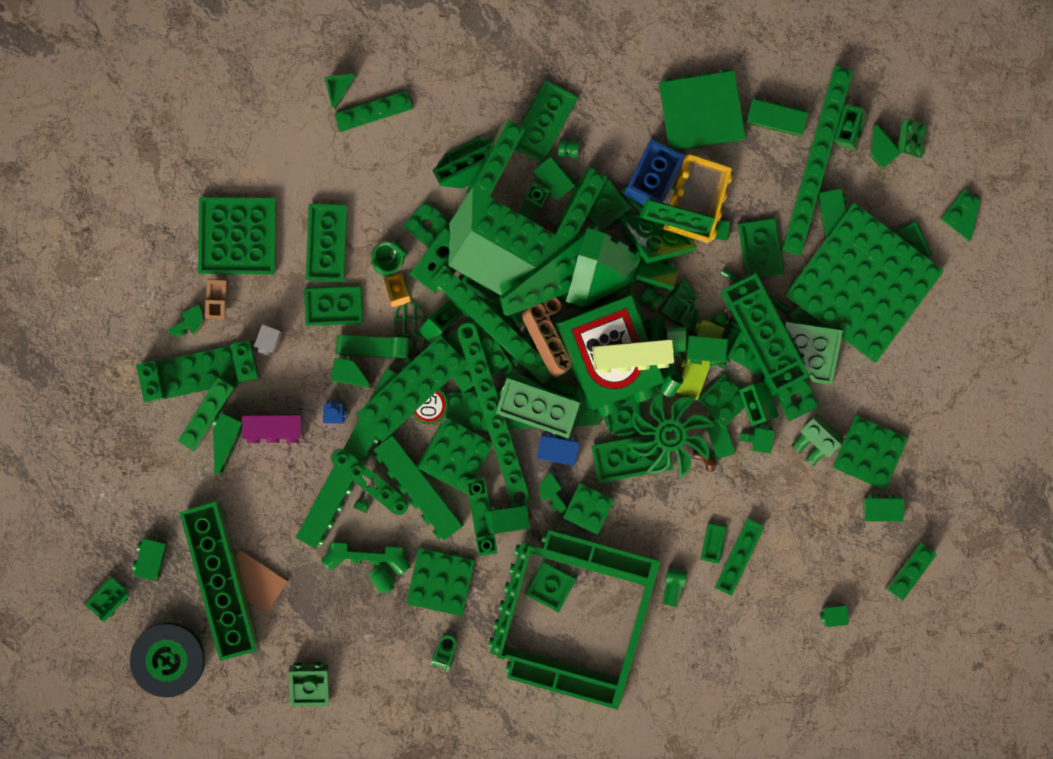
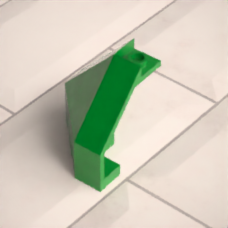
(602, 270)

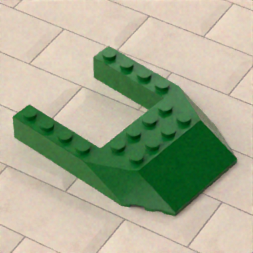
(500, 244)

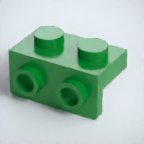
(107, 599)

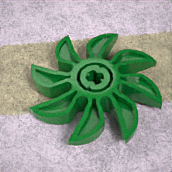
(692, 422)

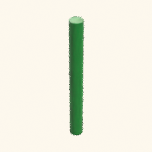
(734, 278)

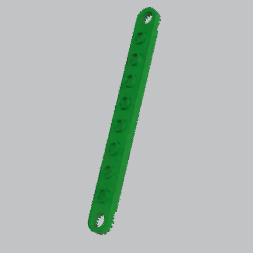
(495, 423)

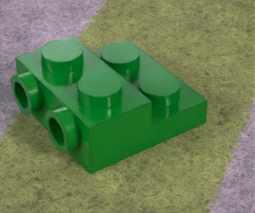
(309, 684)

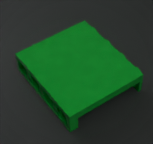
(701, 110)

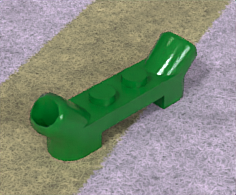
(339, 552)

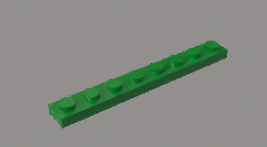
(491, 323)

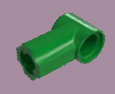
(671, 379)
(674, 583)

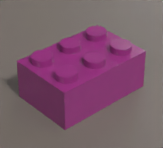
(272, 428)

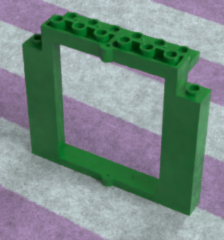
(554, 674)

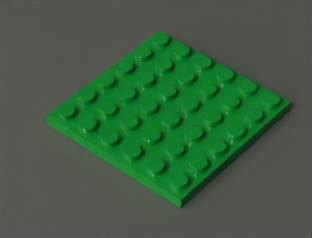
(864, 282)

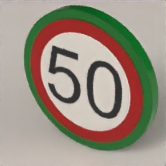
(433, 409)

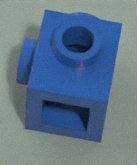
(334, 412)

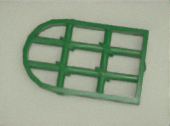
(415, 318)

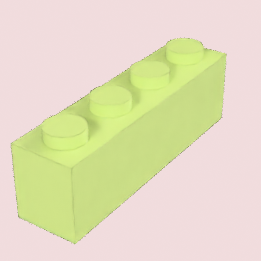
(633, 355)

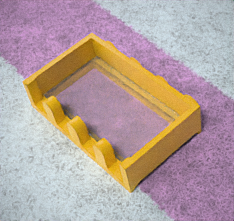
(701, 189)

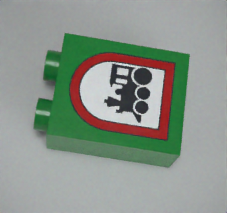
(607, 325)

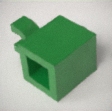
(761, 439)

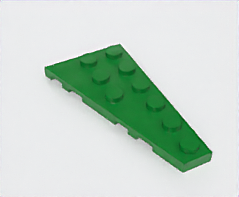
(547, 282)

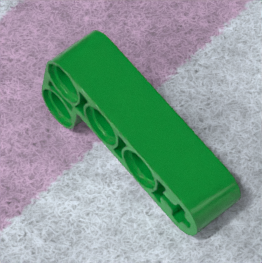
(373, 346)

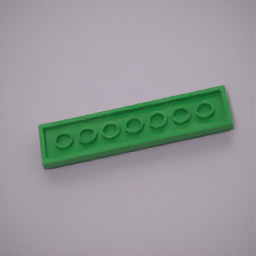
(467, 412)

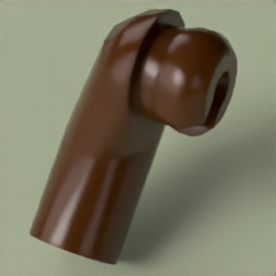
(711, 463)

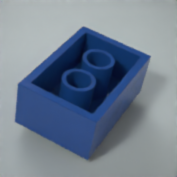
(654, 173)

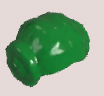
(388, 257)

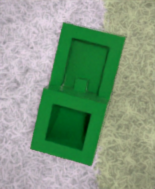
(193, 320)
(548, 488)

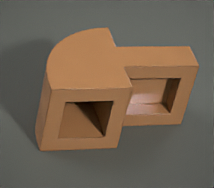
(216, 299)

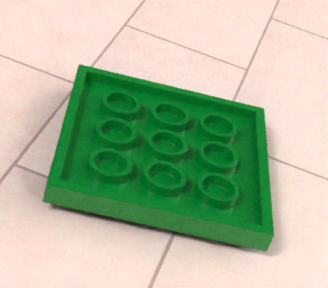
(237, 236)

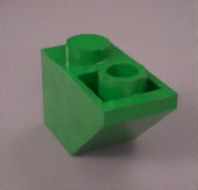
(881, 148)

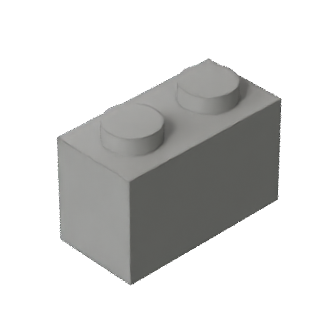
(268, 340)

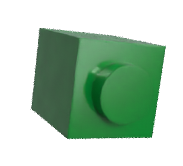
(834, 616)

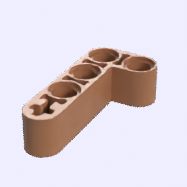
(550, 337)

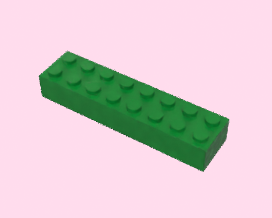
(220, 581)

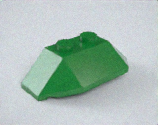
(461, 164)

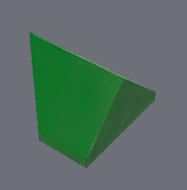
(338, 87)

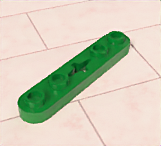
(355, 470)

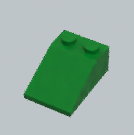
(225, 437)

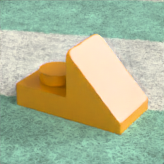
(397, 290)

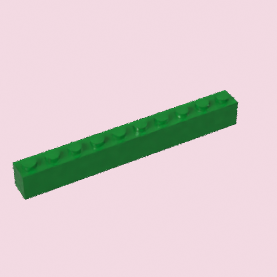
(816, 161)
(338, 484)

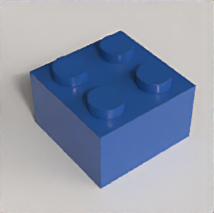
(557, 449)

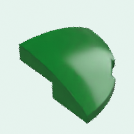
(680, 307)

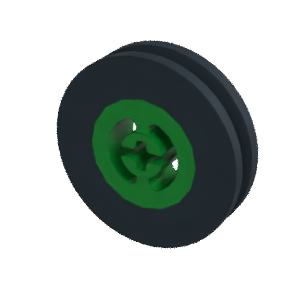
(153, 678)

